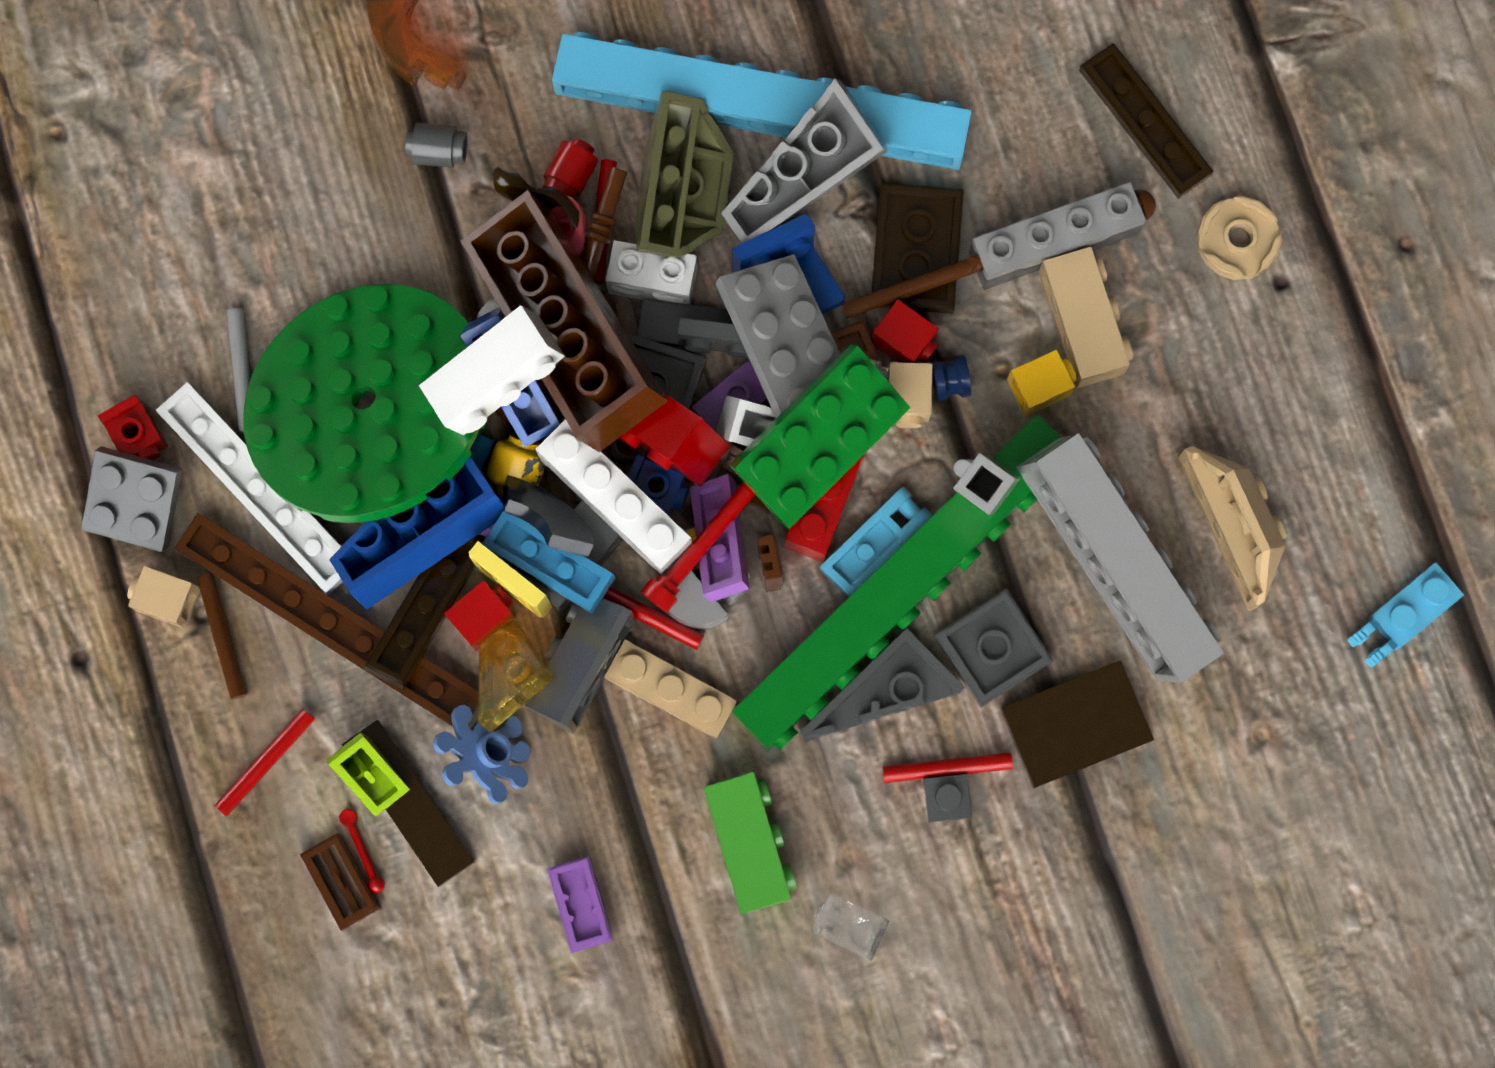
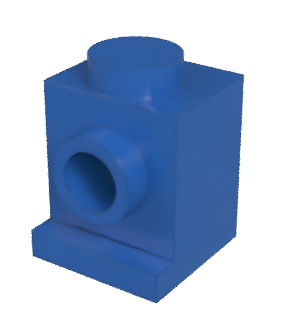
(674, 492)

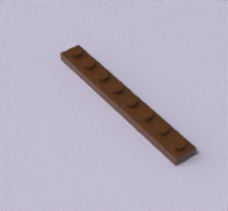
(315, 613)

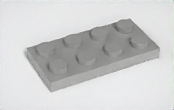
(779, 327)

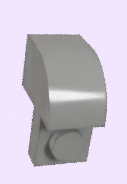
(695, 609)

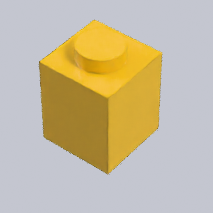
(1042, 382)

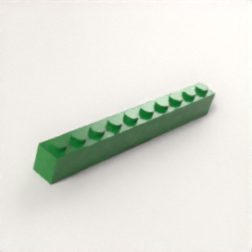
(884, 602)

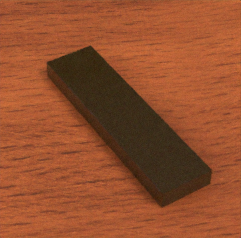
(1145, 120)
(420, 617)
(420, 817)

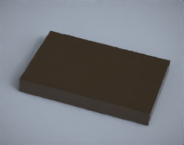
(915, 236)
(1076, 724)

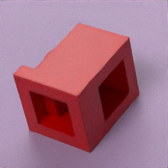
(128, 416)

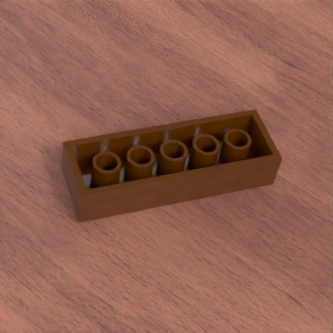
(532, 263)

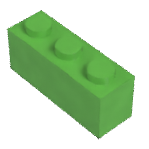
(750, 842)

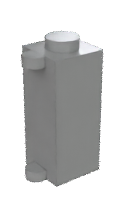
(984, 482)

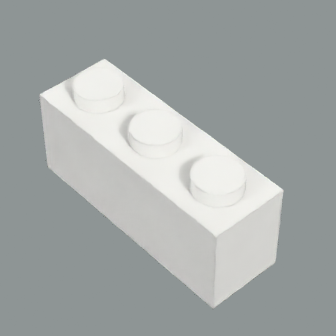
(492, 371)

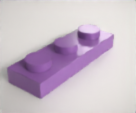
(724, 565)

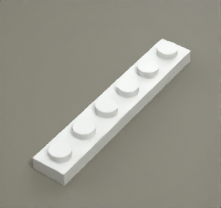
(230, 461)

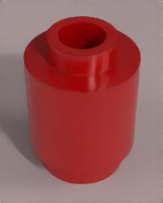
(571, 167)

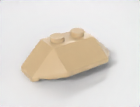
(1238, 519)

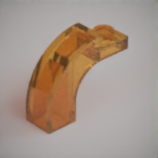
(405, 51)

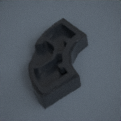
(549, 515)

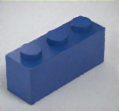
(535, 410)

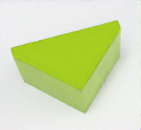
(368, 774)

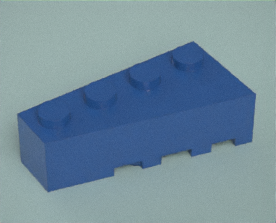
(402, 546)

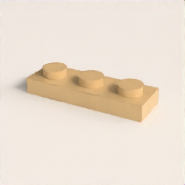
(670, 689)

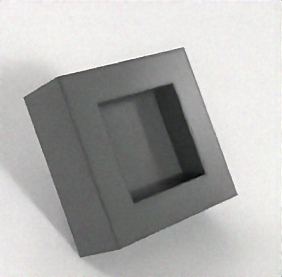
(947, 798)

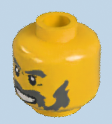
(515, 460)

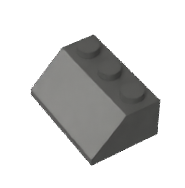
(581, 662)

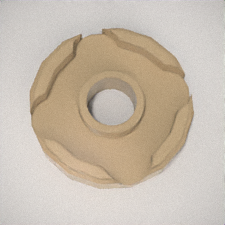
(1235, 261)

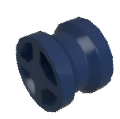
(950, 378)

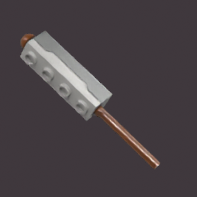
(1024, 245)

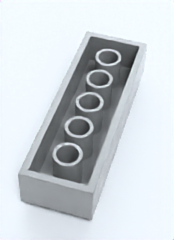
(1121, 559)

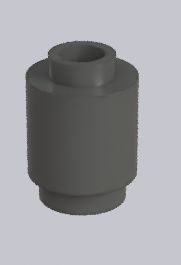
(436, 145)

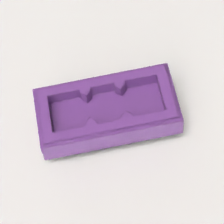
(740, 384)
(580, 904)

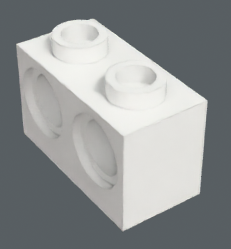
(650, 275)

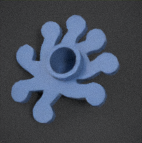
(484, 754)

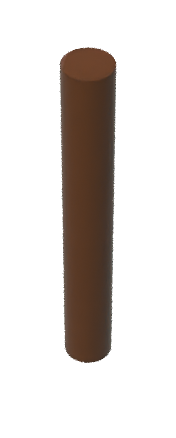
(221, 636)

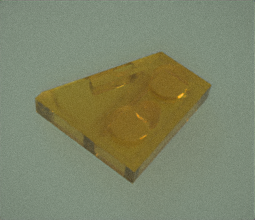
(508, 674)

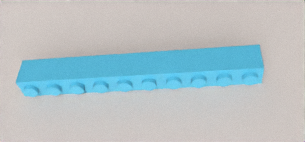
(750, 97)

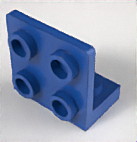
(789, 239)

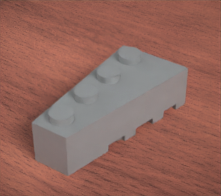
(815, 158)

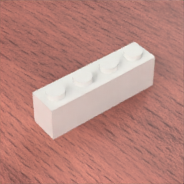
(614, 498)

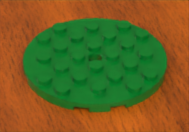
(305, 395)

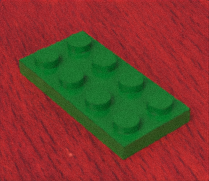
(820, 436)

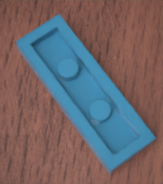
(559, 570)

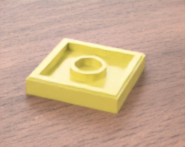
(510, 580)

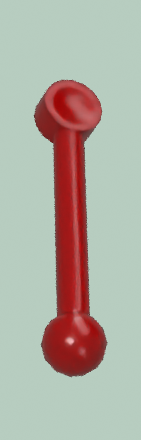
(349, 819)

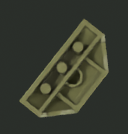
(682, 179)

